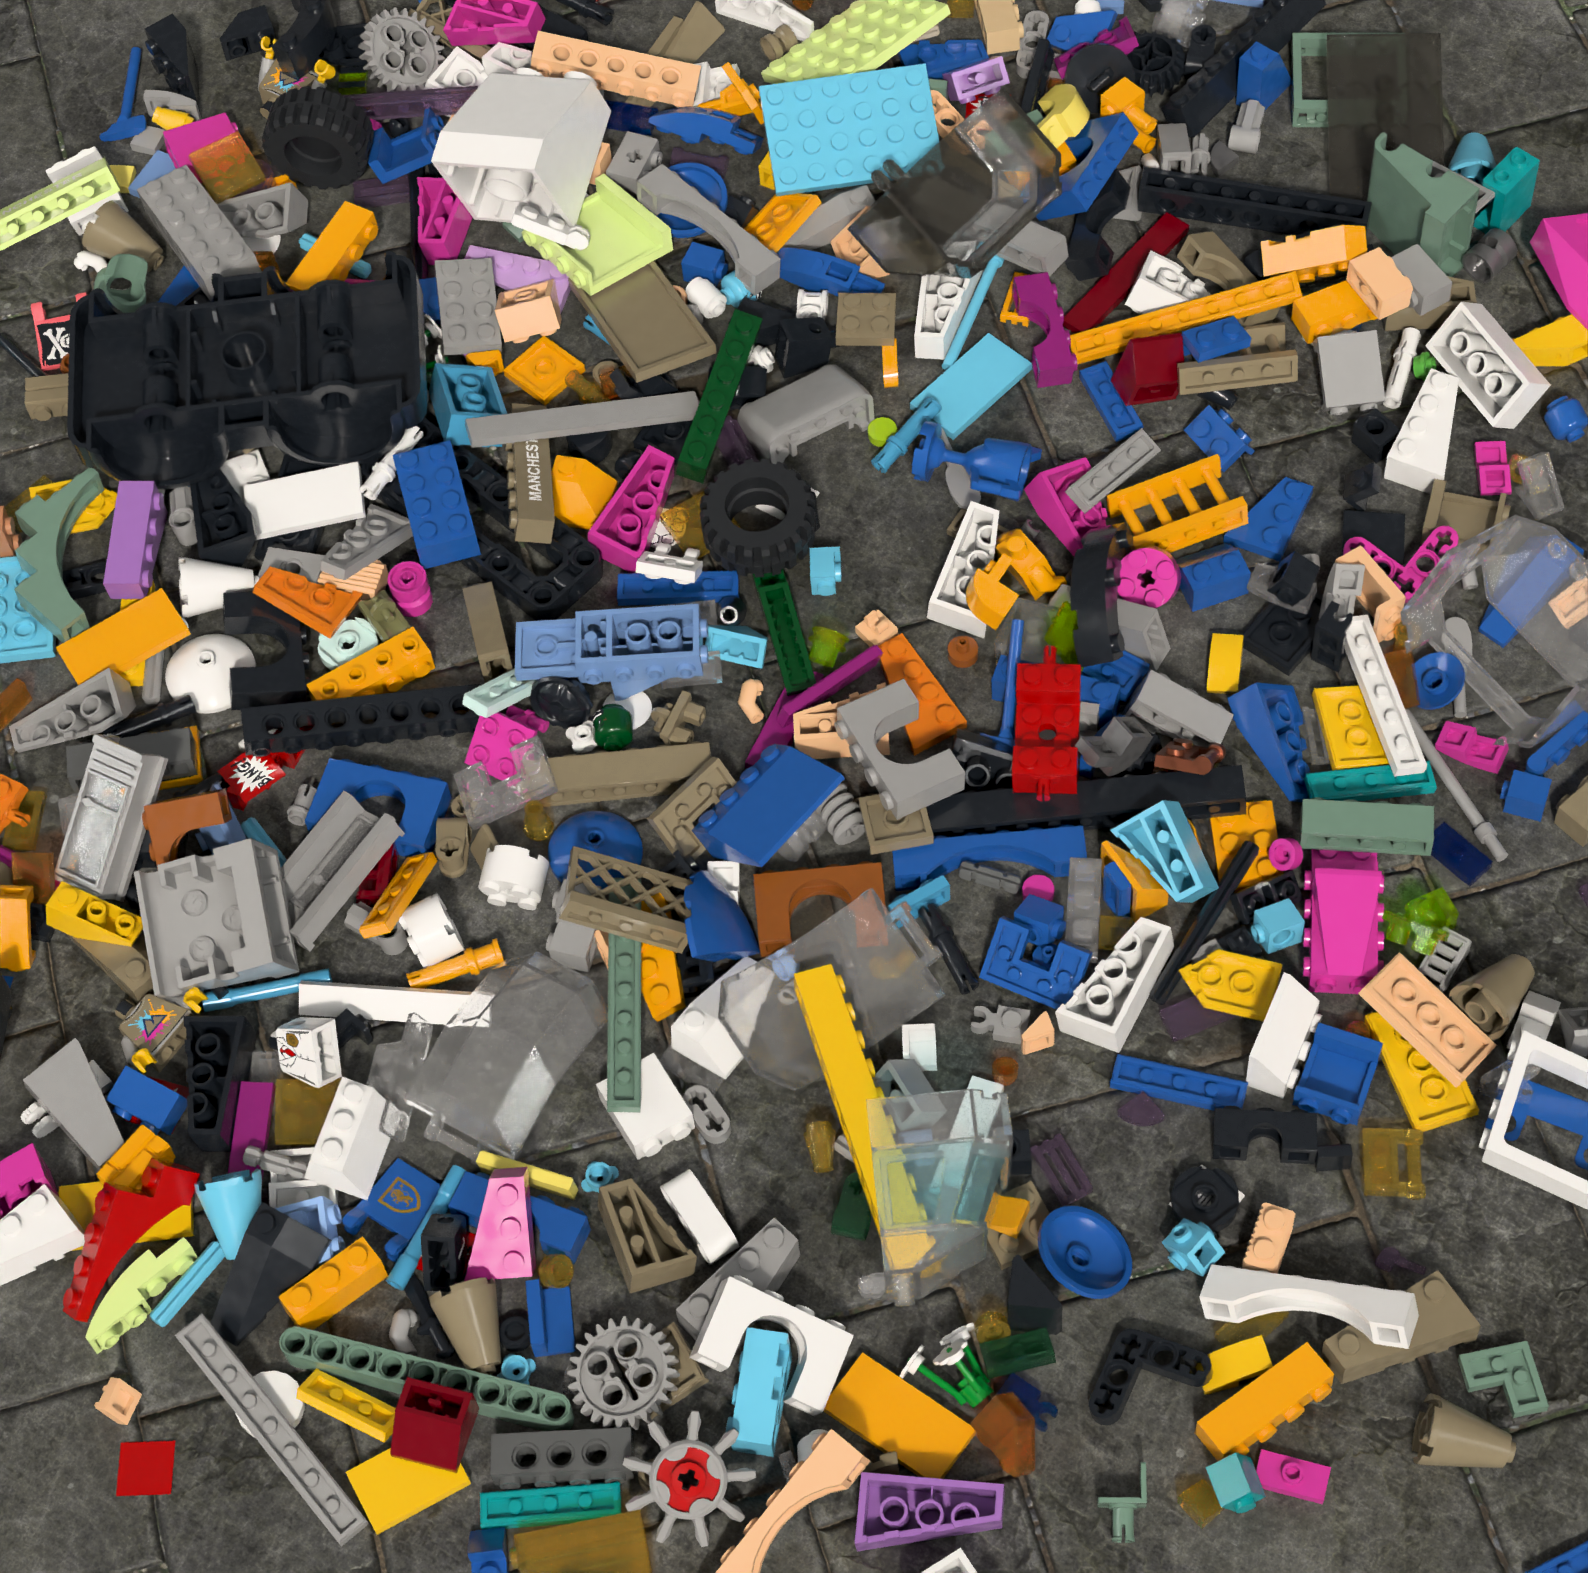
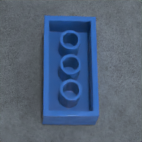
(436, 504)

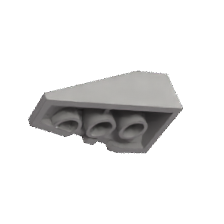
(267, 211)
(831, 217)
(76, 714)

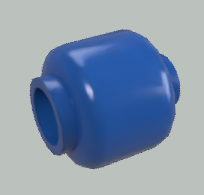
(1566, 419)

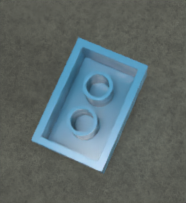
(462, 394)

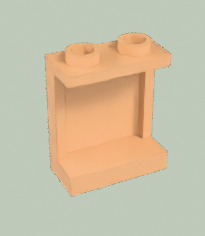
(1378, 594)

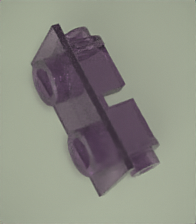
(734, 444)

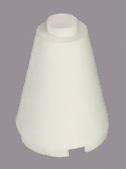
(205, 582)

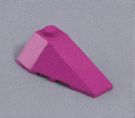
(1058, 509)

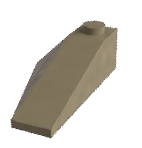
(123, 964)

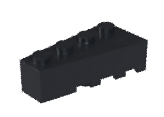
(218, 1060)

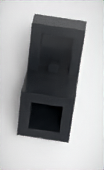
(627, 387)
(590, 446)

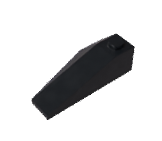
(345, 49)

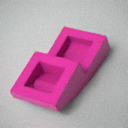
(1492, 468)
(1469, 748)

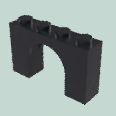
(271, 684)

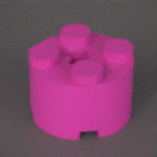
(1164, 571)

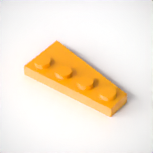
(660, 974)

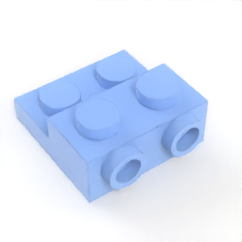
(321, 1216)

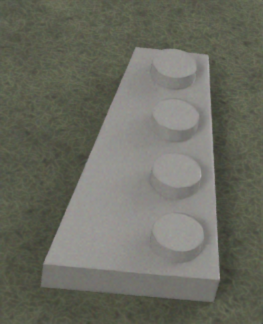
(367, 542)

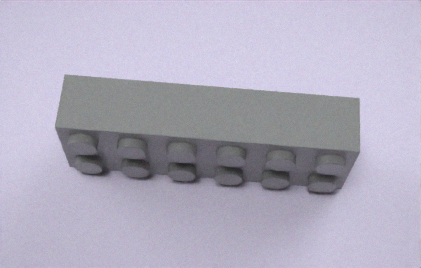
(196, 228)

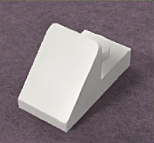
(1535, 1017)

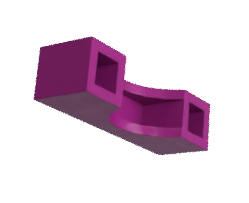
(1036, 300)

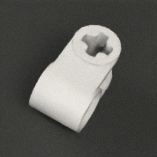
(812, 304)

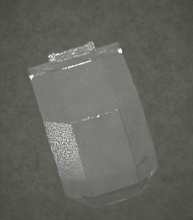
(880, 980)
(506, 1054)

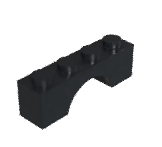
(1088, 251)

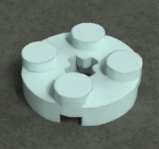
(332, 650)

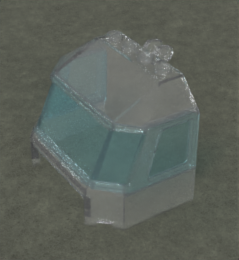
(936, 1186)

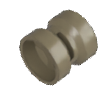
(779, 42)

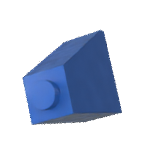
(1261, 76)

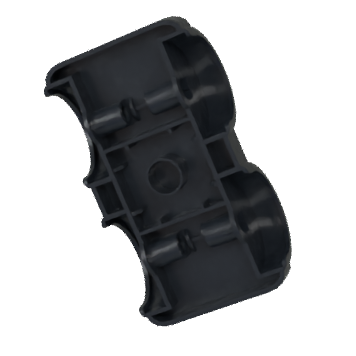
(308, 371)

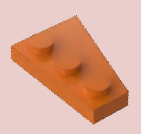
(311, 603)

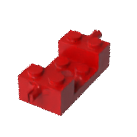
(1047, 700)

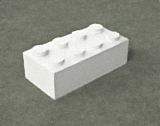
(1488, 365)

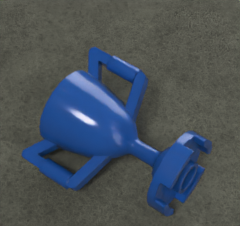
(993, 467)

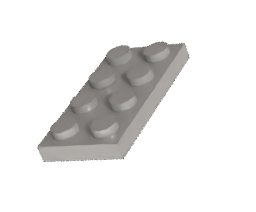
(467, 306)

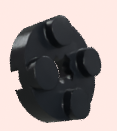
(1205, 1182)

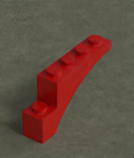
(119, 1222)

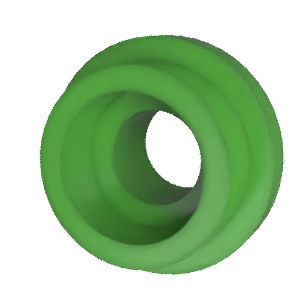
(1423, 364)

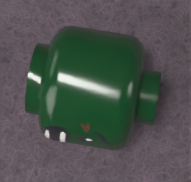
(612, 727)

